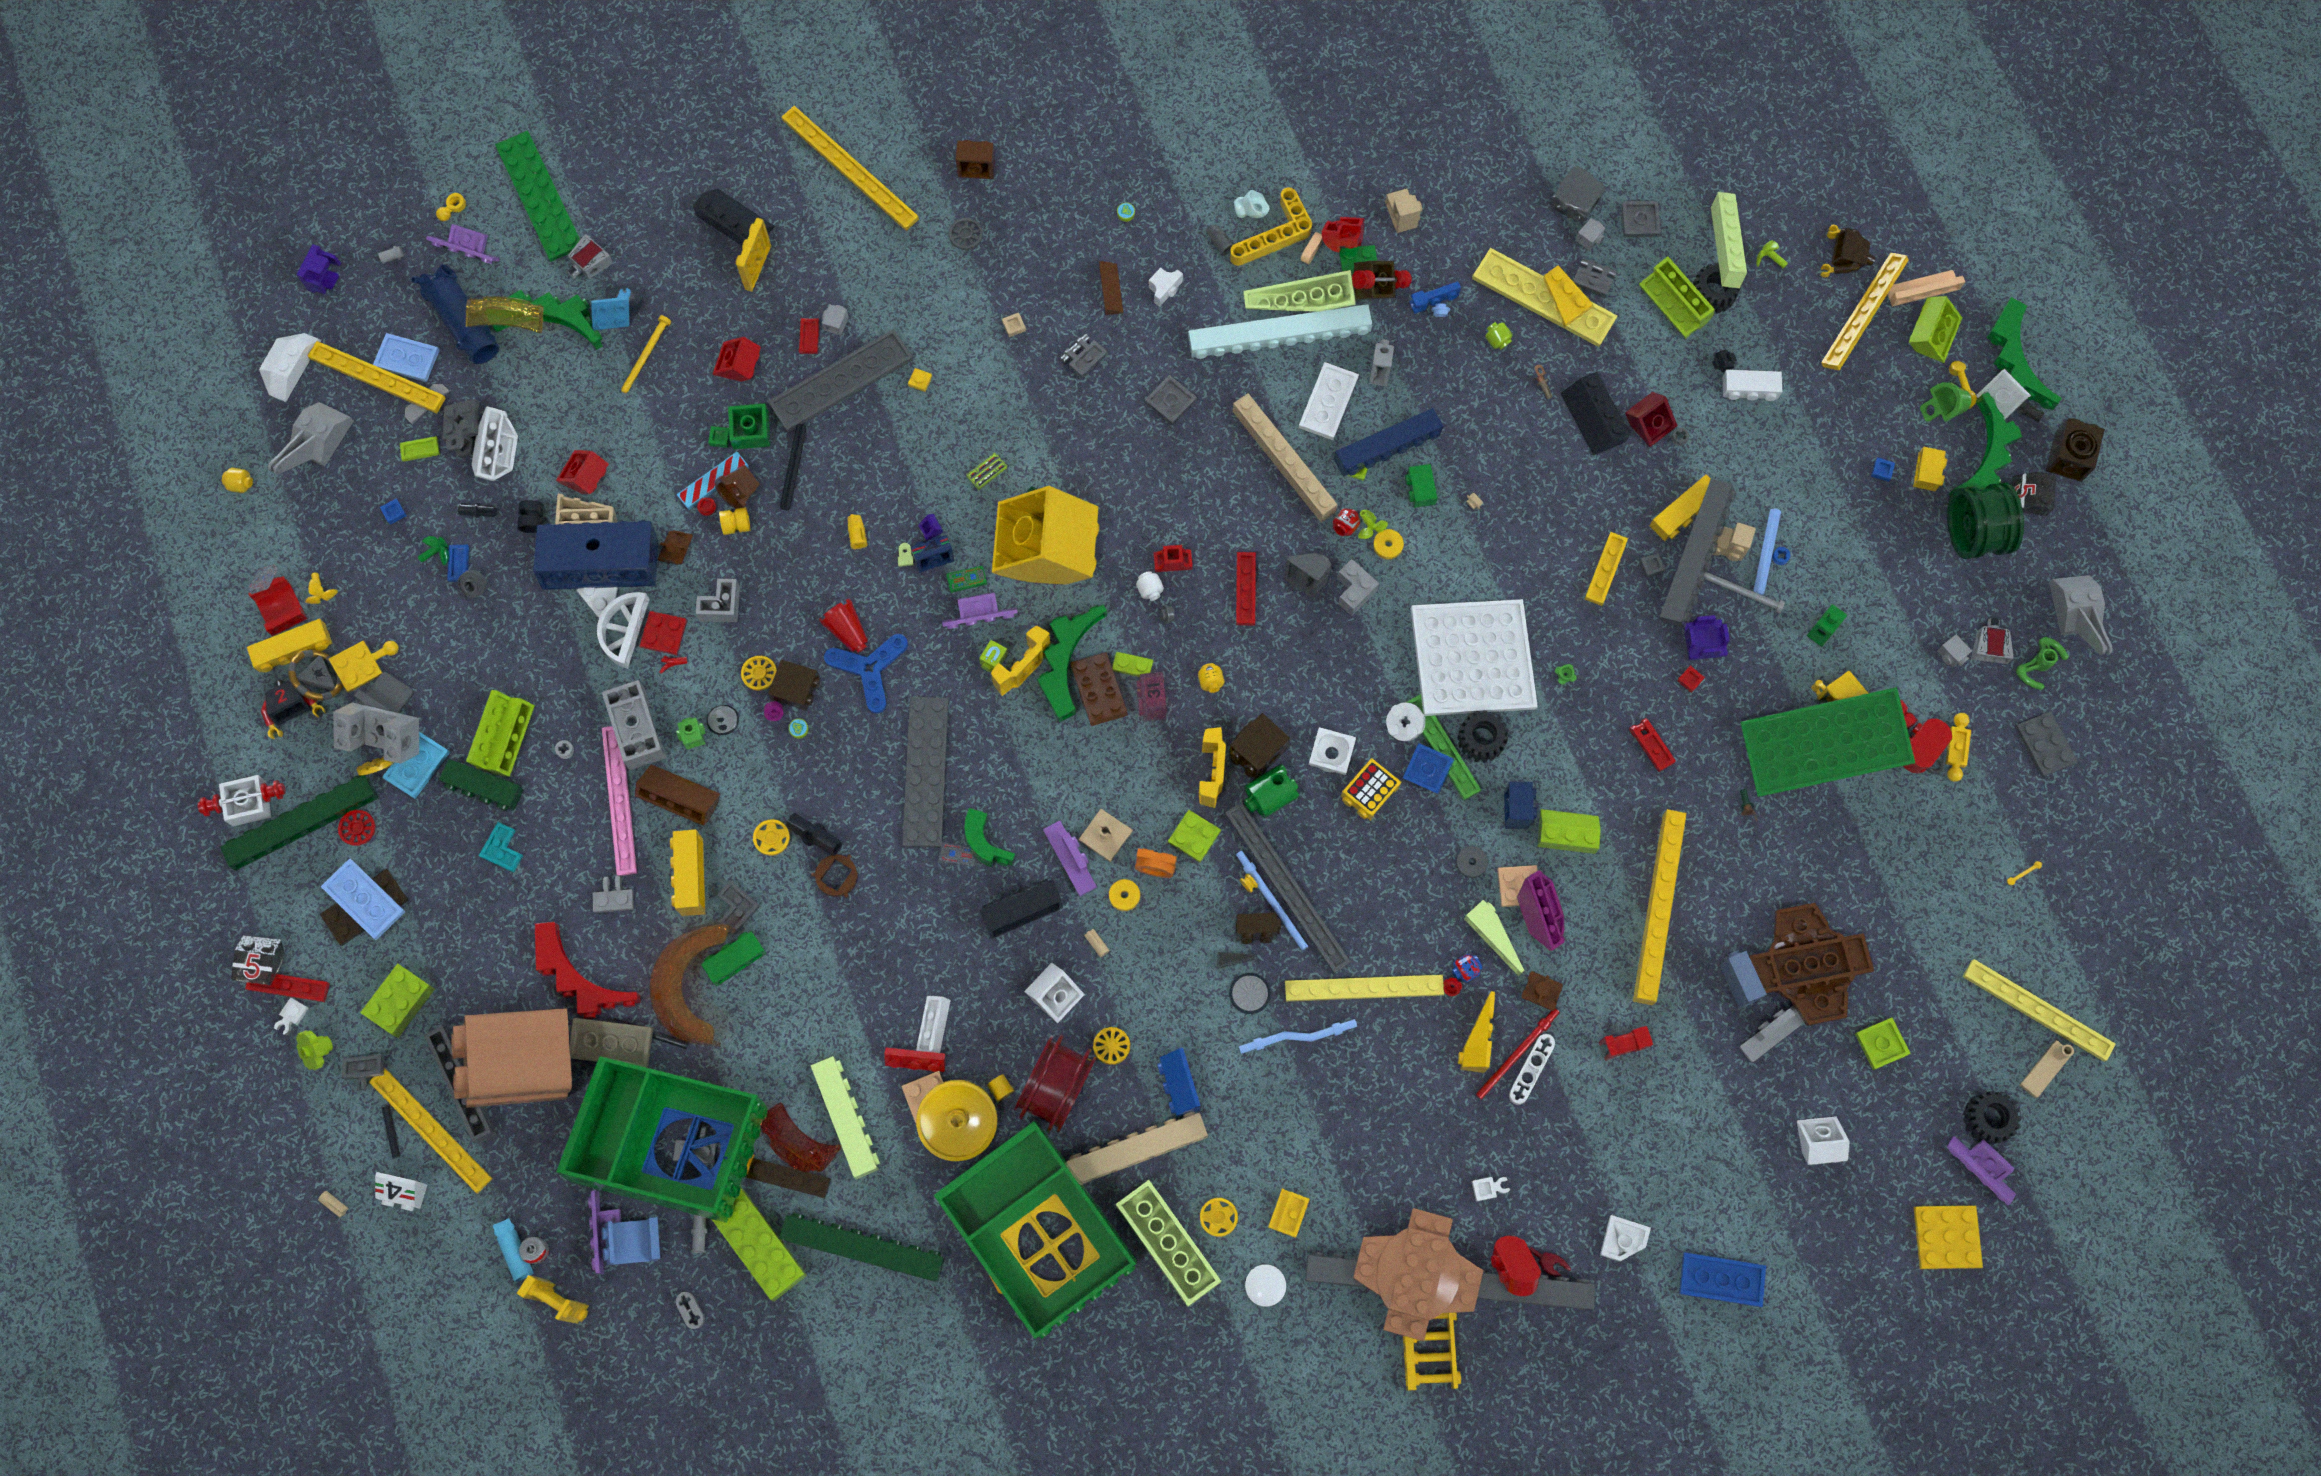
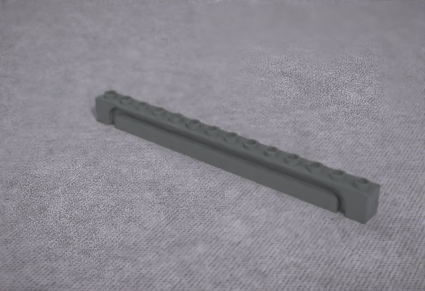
(1549, 1292)

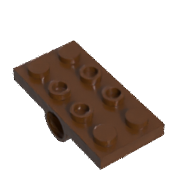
(1098, 689)

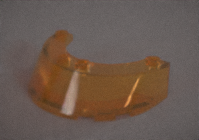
(667, 984)

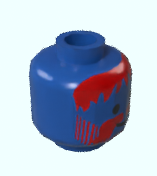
(1466, 968)

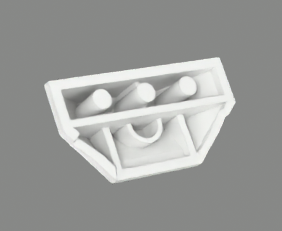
(286, 364)
(494, 445)

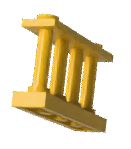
(542, 1290)
(1411, 1358)

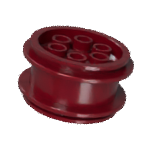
(1054, 1083)

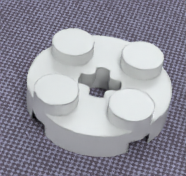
(1413, 714)

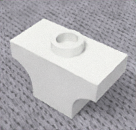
(1164, 285)

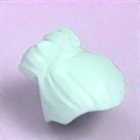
(1251, 205)

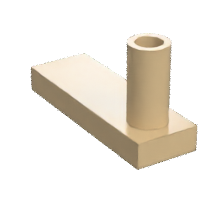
(2046, 1068)

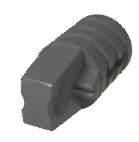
(1219, 239)

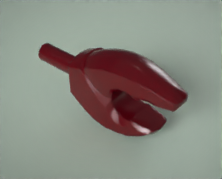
(1548, 1260)

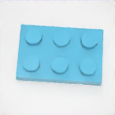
(416, 772)

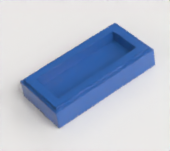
(457, 561)

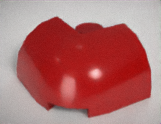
(1345, 232)

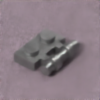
(1592, 281)
(1087, 359)

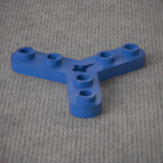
(856, 665)

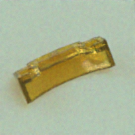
(504, 311)

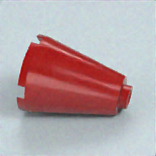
(845, 626)

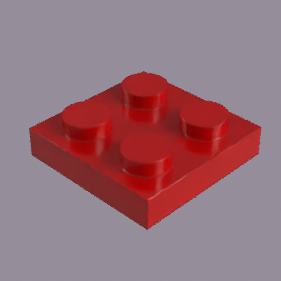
(663, 633)

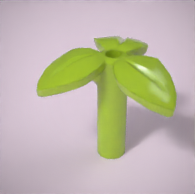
(1768, 251)
(1370, 519)

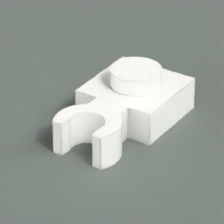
(292, 1013)
(1486, 1188)

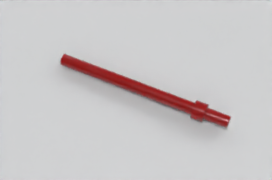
(1543, 1025)

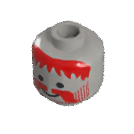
(540, 1250)

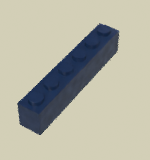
(1388, 443)

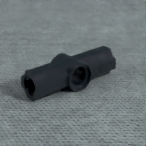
(814, 834)

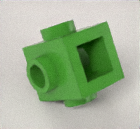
(691, 733)

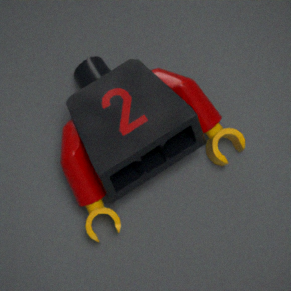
(283, 704)

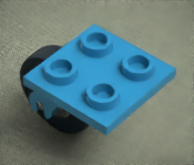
(616, 309)

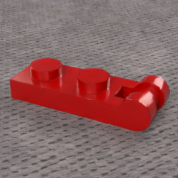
(1652, 745)

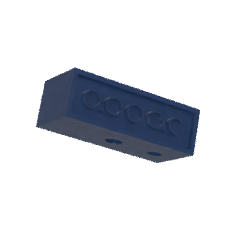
(596, 555)

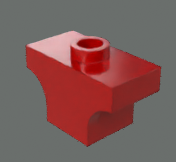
(1172, 559)

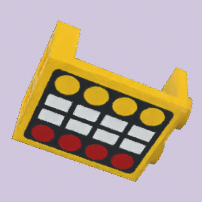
(1370, 789)

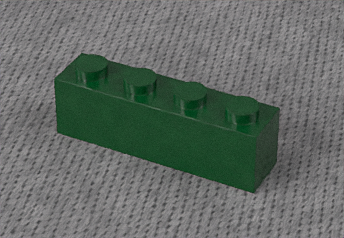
(480, 784)

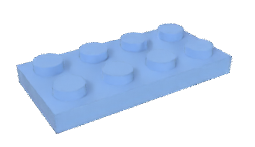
(363, 899)

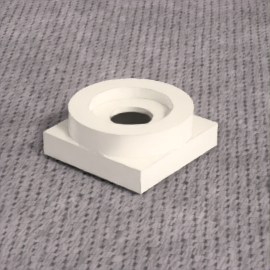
(1326, 739)

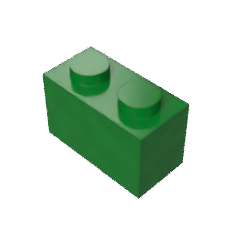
(1421, 486)

